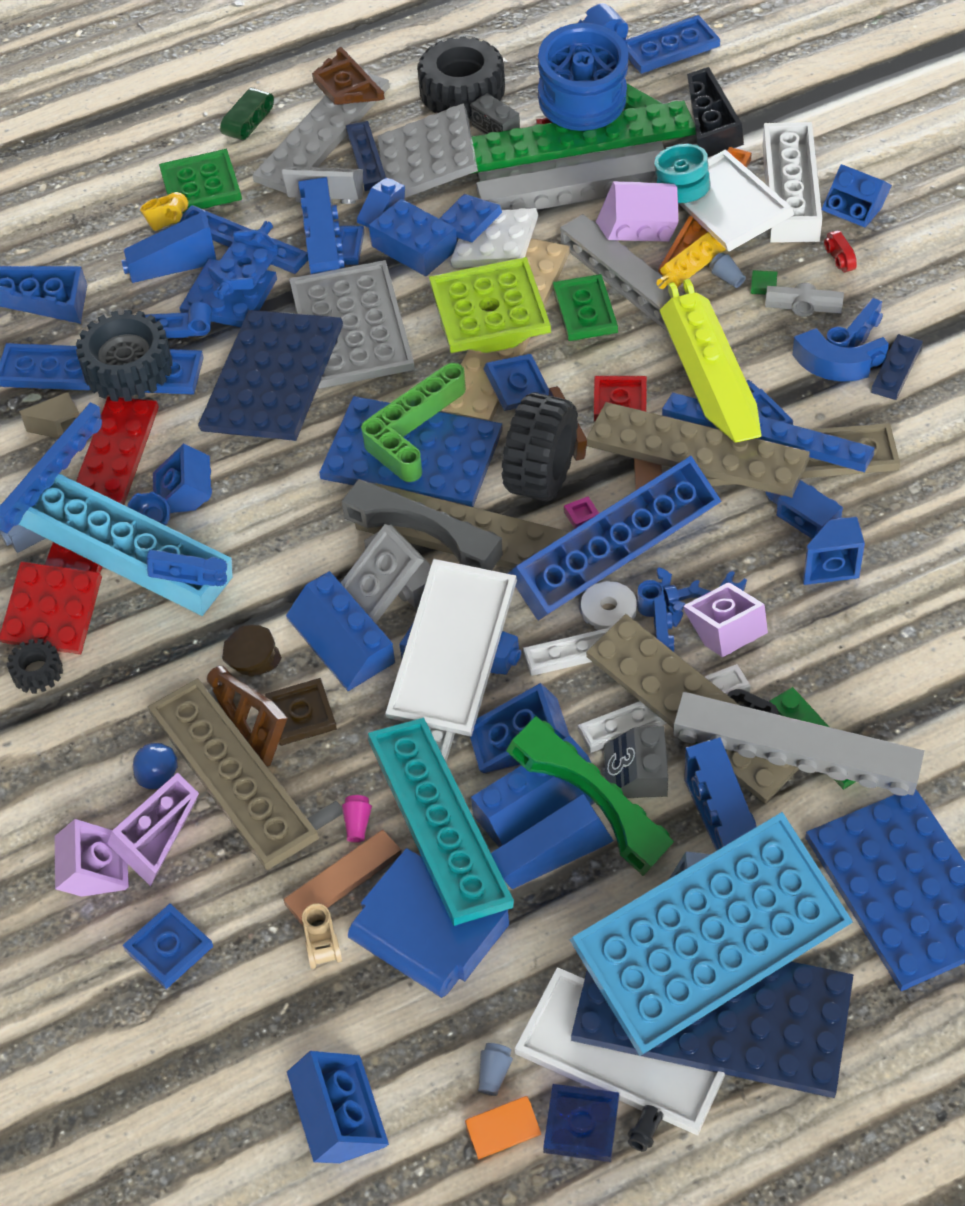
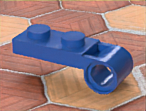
(182, 325)
(859, 328)
(652, 604)

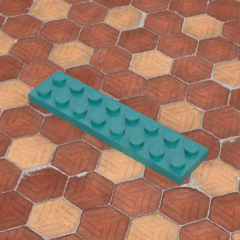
(440, 822)

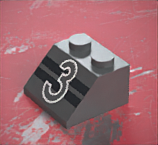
(638, 762)

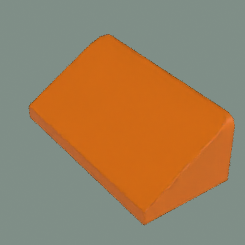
(502, 1127)

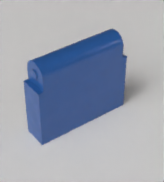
(413, 933)

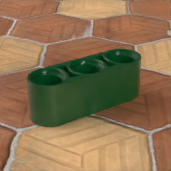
(247, 114)

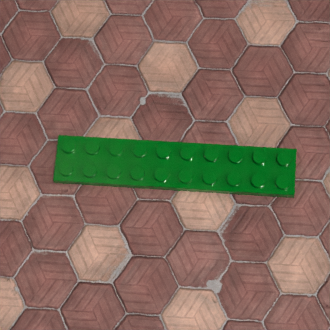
(552, 142)

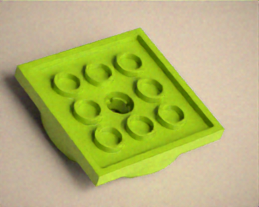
(503, 287)

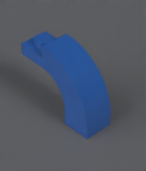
(837, 362)

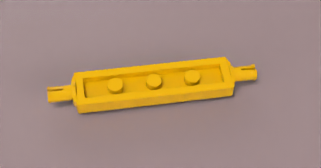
(690, 261)

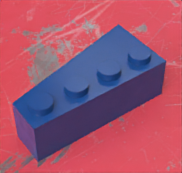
(320, 226)
(44, 290)
(717, 792)

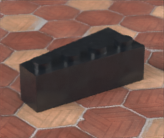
(713, 114)

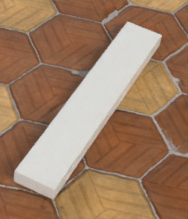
(611, 725)

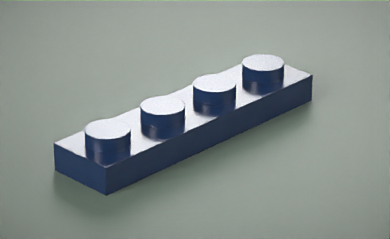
(365, 153)

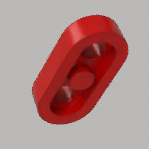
(841, 251)

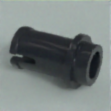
(645, 1128)

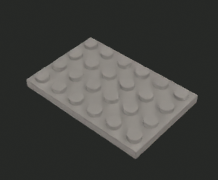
(372, 331)

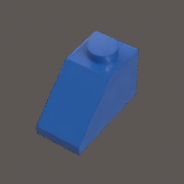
(380, 199)

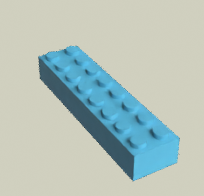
(119, 539)

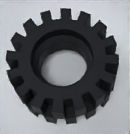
(39, 678)

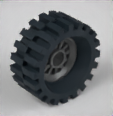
(124, 355)

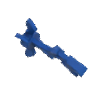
(673, 596)

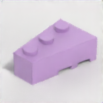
(153, 827)

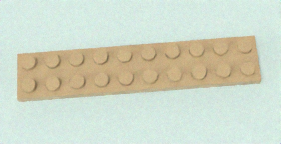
(480, 399)

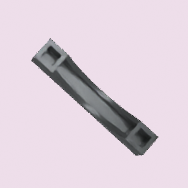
(374, 506)

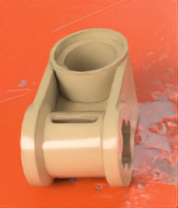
(320, 940)

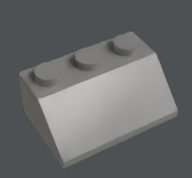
(342, 183)

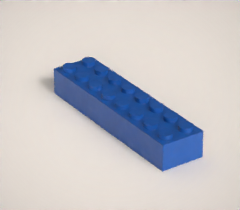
(614, 537)

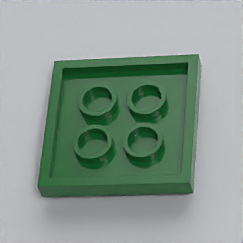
(202, 179)

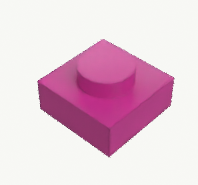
(580, 511)

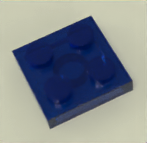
(581, 1123)

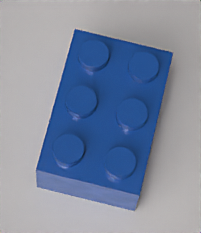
(413, 237)

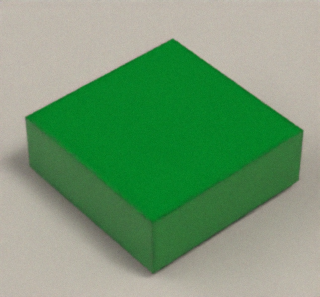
(761, 280)

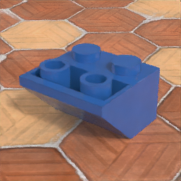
(856, 196)

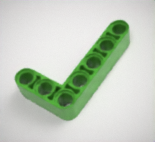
(386, 429)

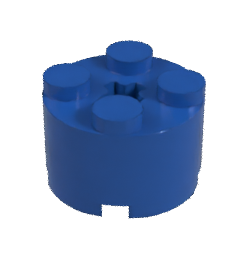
(606, 16)

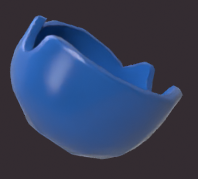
(152, 506)
(154, 765)

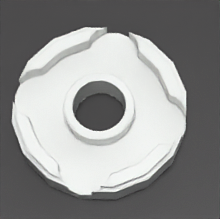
(607, 593)

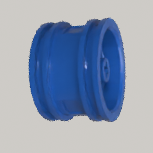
(582, 76)

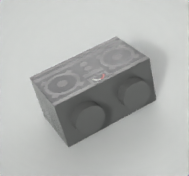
(493, 115)

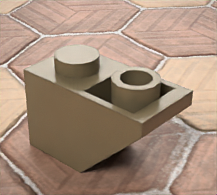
(51, 416)

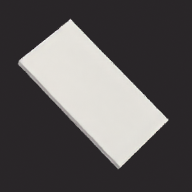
(736, 204)
(451, 647)
(675, 1089)

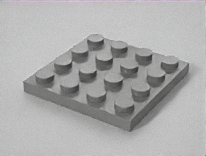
(429, 151)

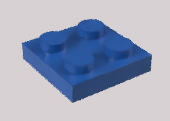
(471, 216)
(515, 379)
(168, 946)

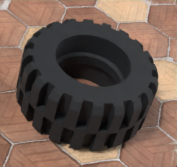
(460, 73)
(539, 446)

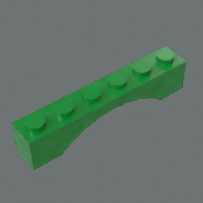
(544, 752)

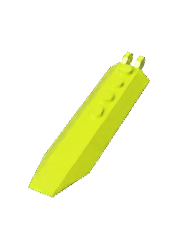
(710, 364)

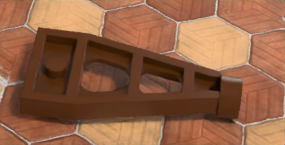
(270, 719)

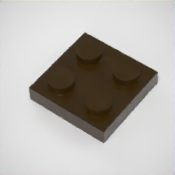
(305, 709)

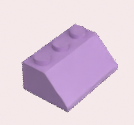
(639, 212)

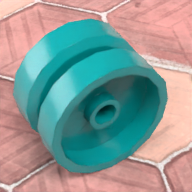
(686, 168)

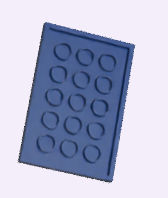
(451, 448)
(899, 884)

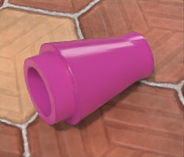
(356, 817)

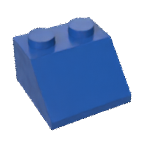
(184, 479)
(835, 552)

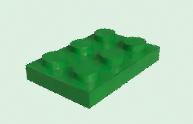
(585, 307)

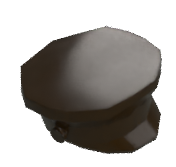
(251, 650)

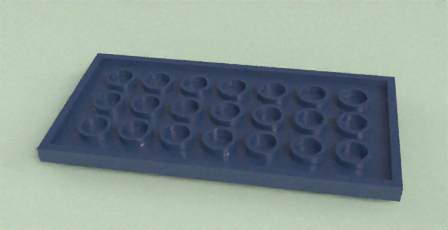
(774, 1033)

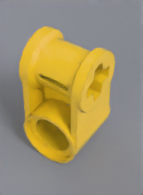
(164, 210)

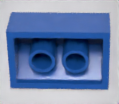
(336, 1107)

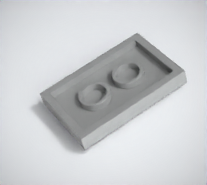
(381, 572)

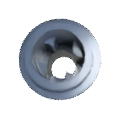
(727, 270)
(493, 1067)

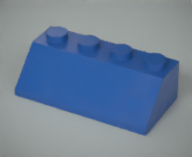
(340, 631)
(522, 800)

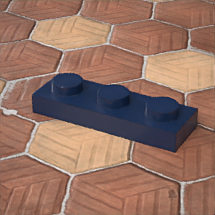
(897, 367)

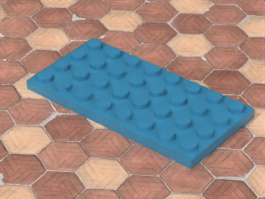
(710, 932)

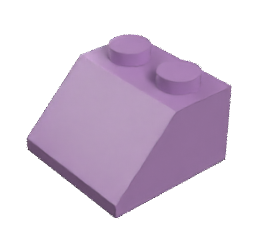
(727, 619)
(86, 862)

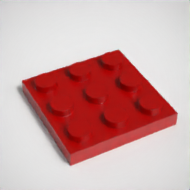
(51, 606)

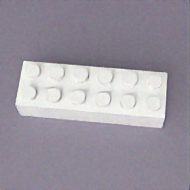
(793, 176)

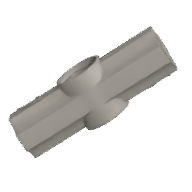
(804, 299)

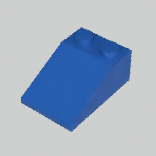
(501, 725)

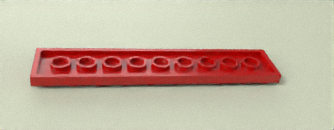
(111, 463)

